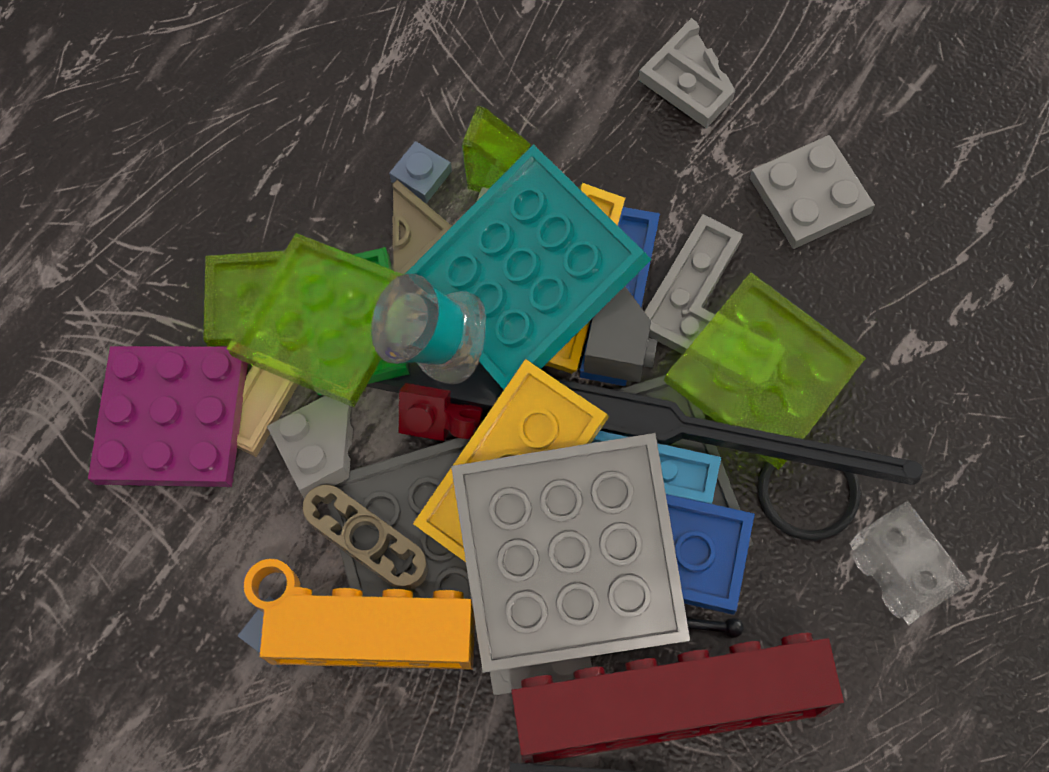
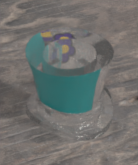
(429, 328)

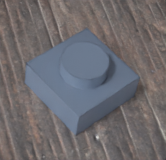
(421, 171)

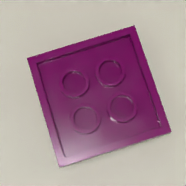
(168, 417)

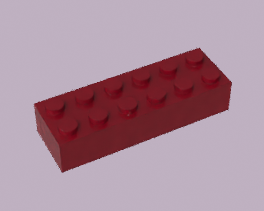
(675, 699)

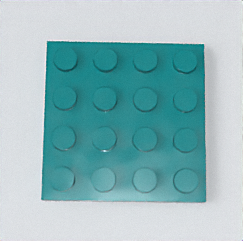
(535, 260)

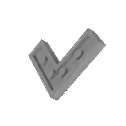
(679, 302)

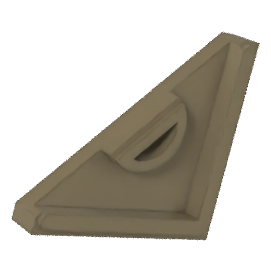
(414, 228)

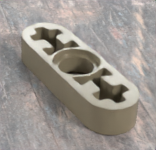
(345, 505)

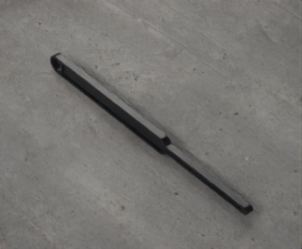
(642, 415)

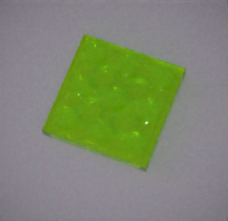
(316, 320)
(764, 365)

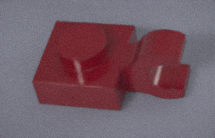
(430, 415)

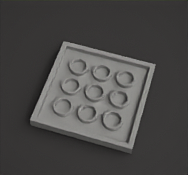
(570, 553)

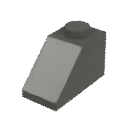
(620, 340)

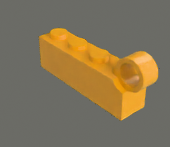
(360, 629)

